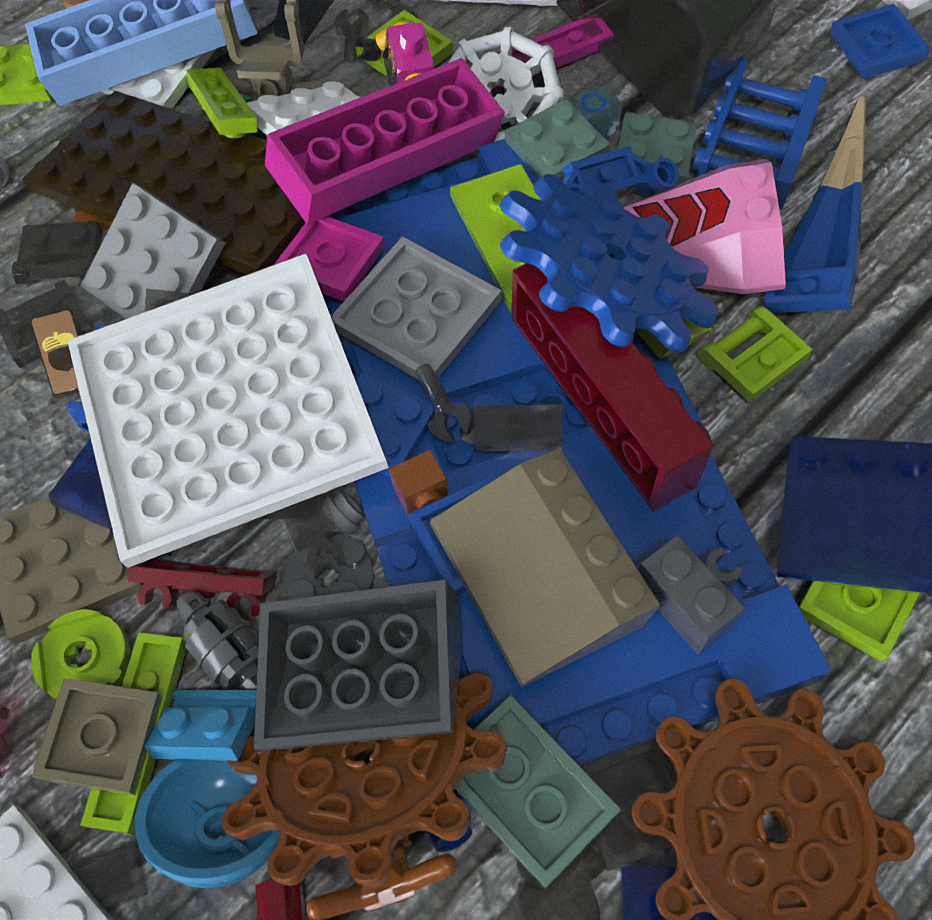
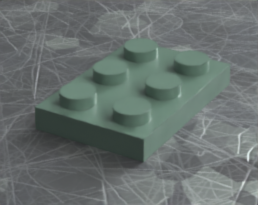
(539, 796)

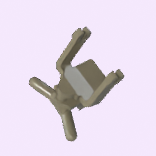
(265, 64)

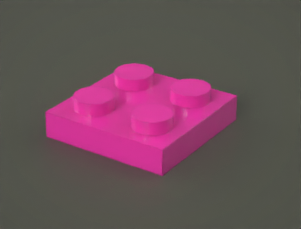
(337, 254)

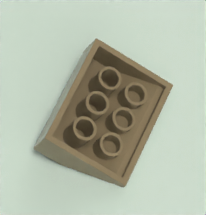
(543, 567)

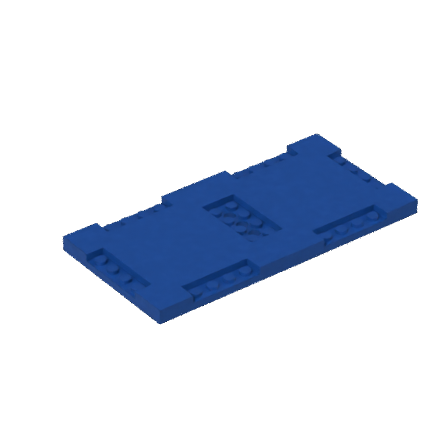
(653, 673)

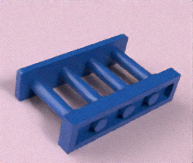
(795, 127)

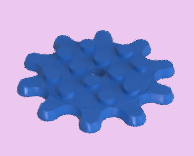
(638, 287)

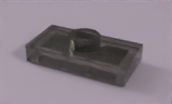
(517, 428)

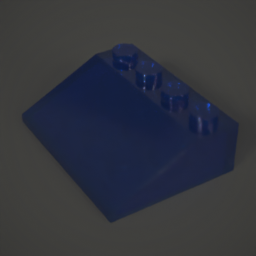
(858, 513)

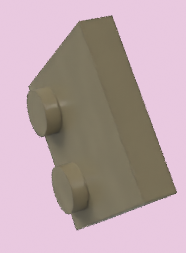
(97, 736)

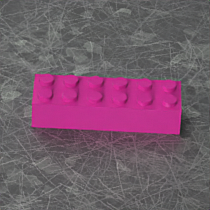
(382, 139)

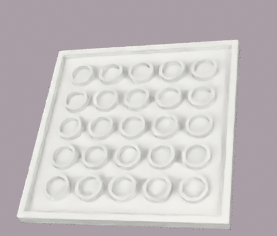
(221, 410)

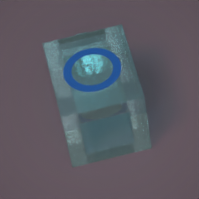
(599, 109)

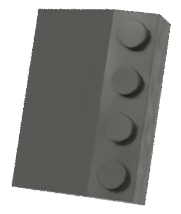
(358, 666)

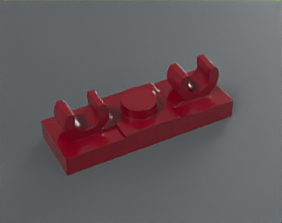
(203, 578)

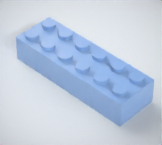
(121, 40)

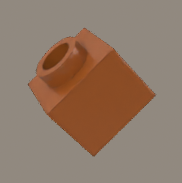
(418, 482)

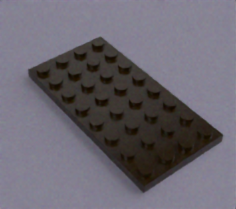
(183, 163)

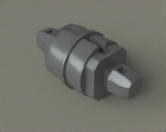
(220, 641)

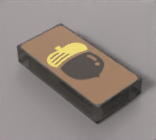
(52, 338)

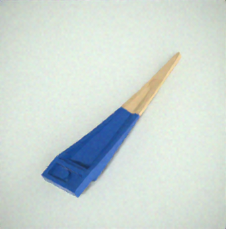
(826, 247)

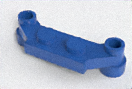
(620, 171)

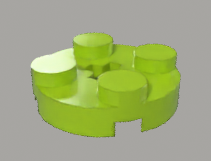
(70, 632)

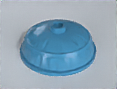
(182, 820)

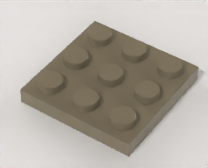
(54, 567)

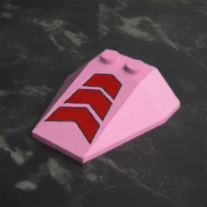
(728, 223)

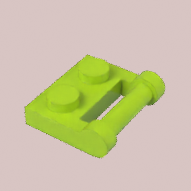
(762, 362)

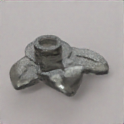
(568, 895)

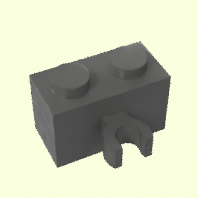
(693, 593)

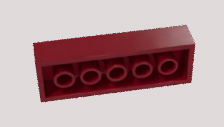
(615, 393)

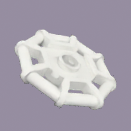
(512, 73)

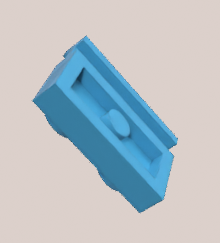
(204, 725)

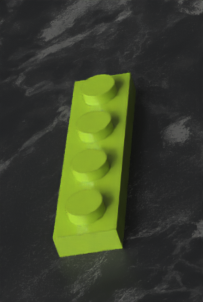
(222, 102)
(154, 668)

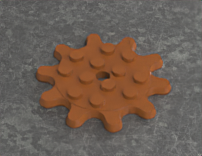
(779, 768)
(362, 810)

